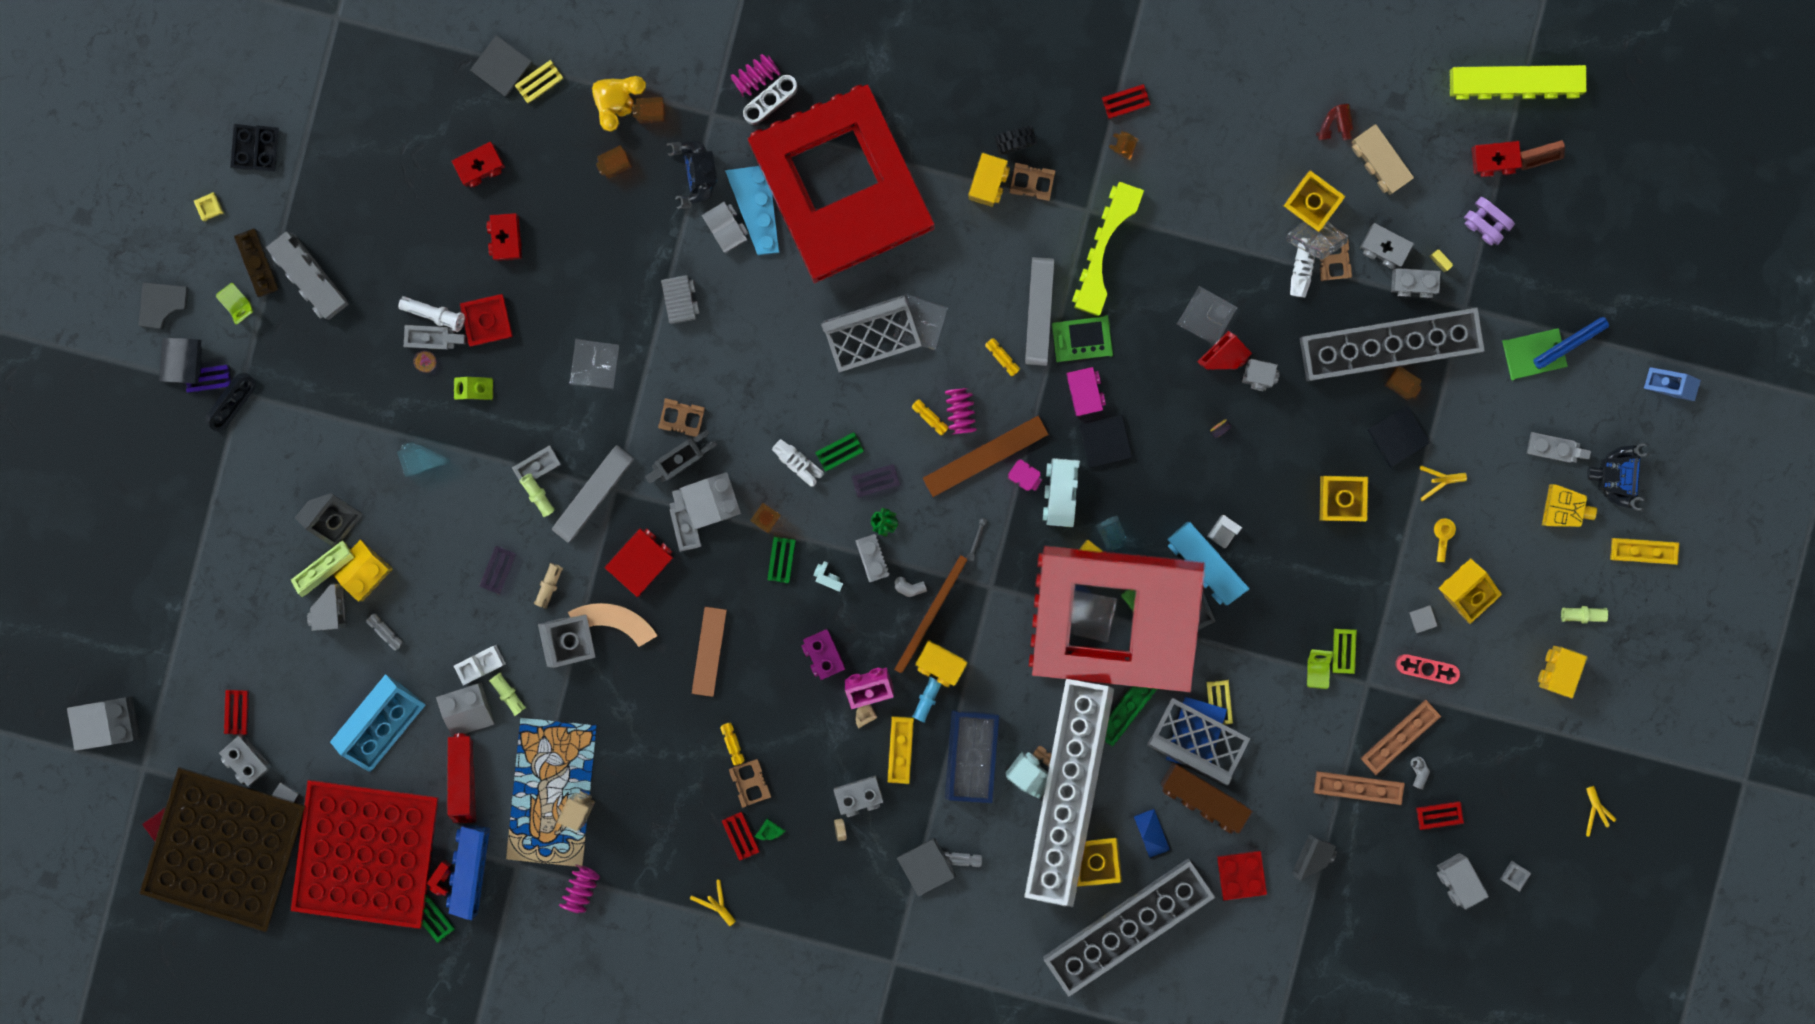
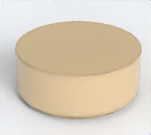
(840, 829)

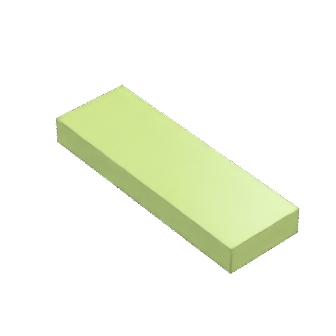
(322, 568)

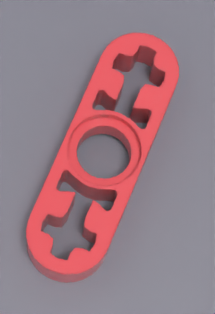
(1444, 666)

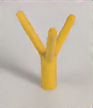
(1445, 479)
(1594, 799)
(720, 908)

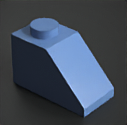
(1672, 384)

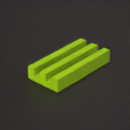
(1344, 632)

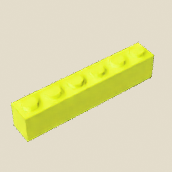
(1517, 81)

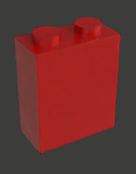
(640, 561)

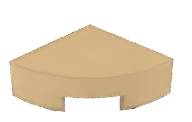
(865, 715)

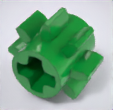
(884, 522)

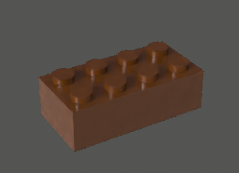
(1207, 798)

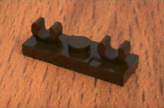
(256, 263)

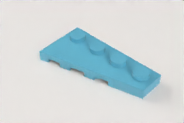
(756, 207)

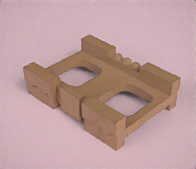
(1033, 174)
(1342, 258)
(683, 410)
(743, 785)

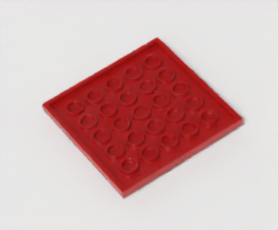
(364, 854)

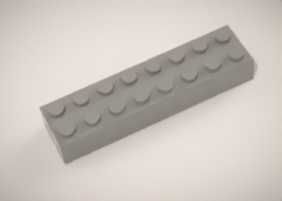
(1392, 344)
(1128, 927)

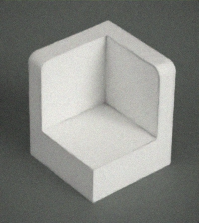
(1224, 531)

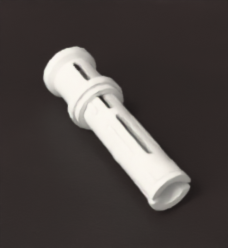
(440, 316)

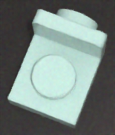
(830, 581)

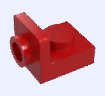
(440, 874)

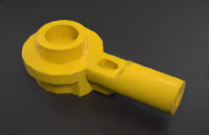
(1444, 530)

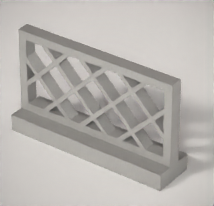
(864, 315)
(1193, 760)

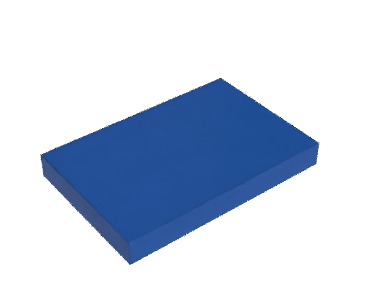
(1212, 711)

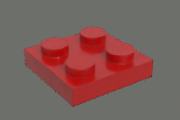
(486, 320)
(1241, 875)

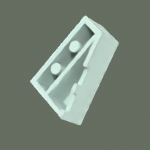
(1061, 492)
(1028, 774)

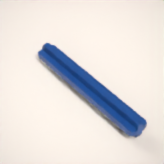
(1571, 343)

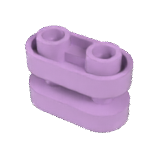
(1490, 234)

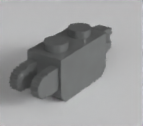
(679, 458)

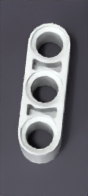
(766, 110)

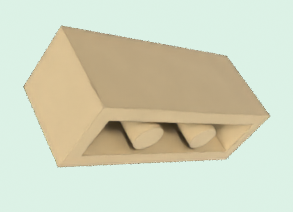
(1381, 160)
(576, 811)

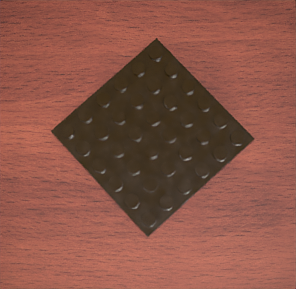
(222, 849)

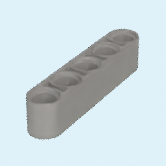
(1039, 311)
(592, 494)

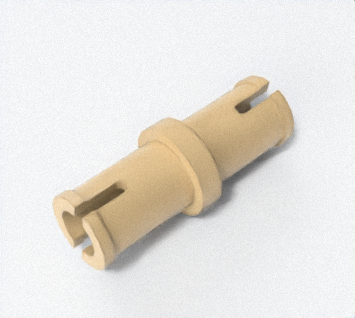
(548, 585)

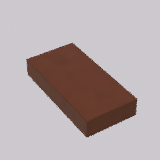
(1542, 155)

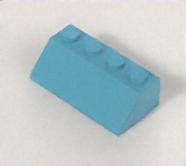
(1217, 572)
(377, 723)

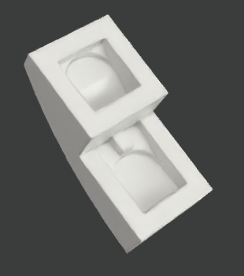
(479, 664)

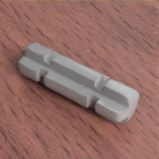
(384, 632)
(964, 859)

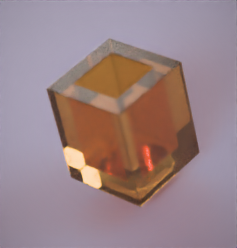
(649, 110)
(613, 162)
(1404, 383)
(766, 517)

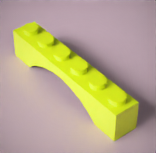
(1123, 205)

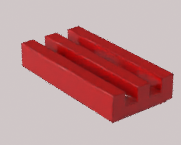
(1143, 95)
(227, 718)
(1421, 817)
(747, 852)

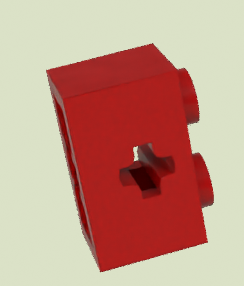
(1507, 151)
(485, 154)
(510, 226)

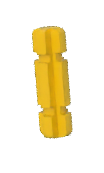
(1002, 357)
(930, 417)
(732, 744)

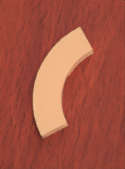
(619, 618)

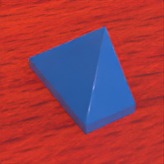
(1151, 833)

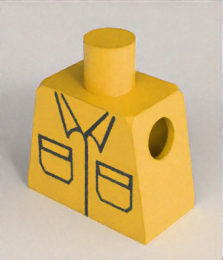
(1566, 508)

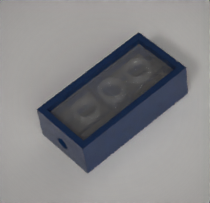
(971, 756)

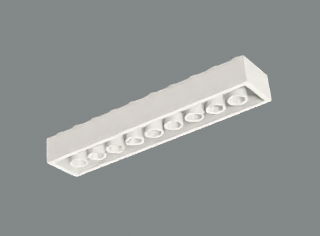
(1069, 792)

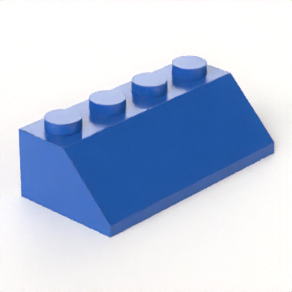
(469, 871)

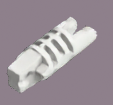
(1302, 273)
(797, 462)

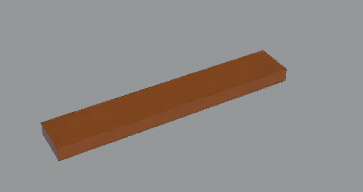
(985, 456)
(930, 615)

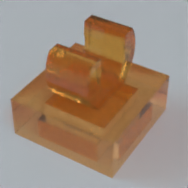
(1125, 145)

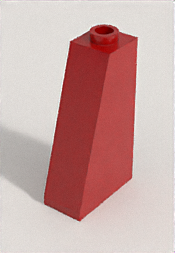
(461, 779)

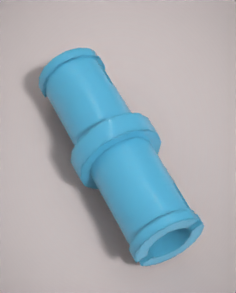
(927, 699)

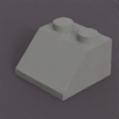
(710, 501)
(328, 610)
(566, 641)
(465, 709)

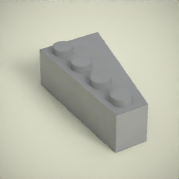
(307, 275)

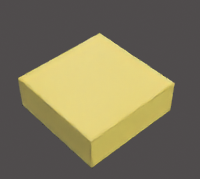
(208, 206)
(1441, 260)

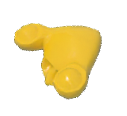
(614, 99)

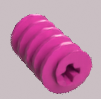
(755, 75)
(960, 411)
(580, 890)

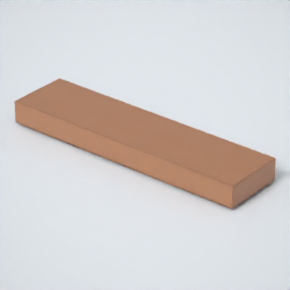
(709, 651)
(1400, 737)
(1358, 787)

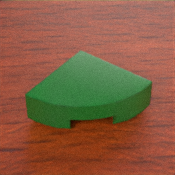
(769, 831)

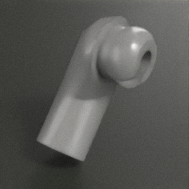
(908, 589)
(1421, 770)

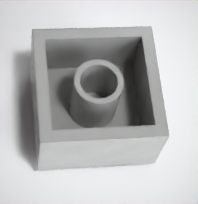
(1462, 881)

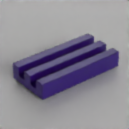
(189, 389)

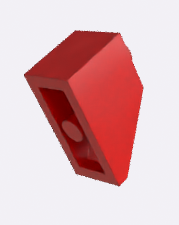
(1225, 354)

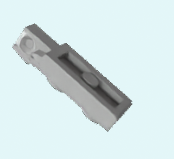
(431, 337)
(1556, 448)
(686, 536)

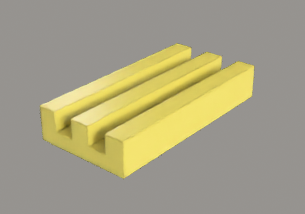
(519, 85)
(1218, 694)

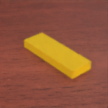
(1644, 551)
(900, 750)

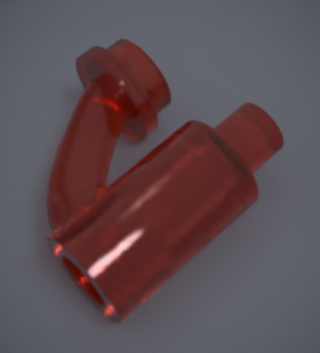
(1344, 122)

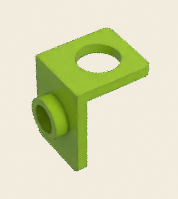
(235, 302)
(473, 388)
(1318, 669)

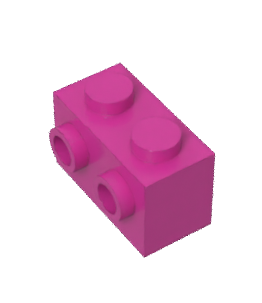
(869, 687)

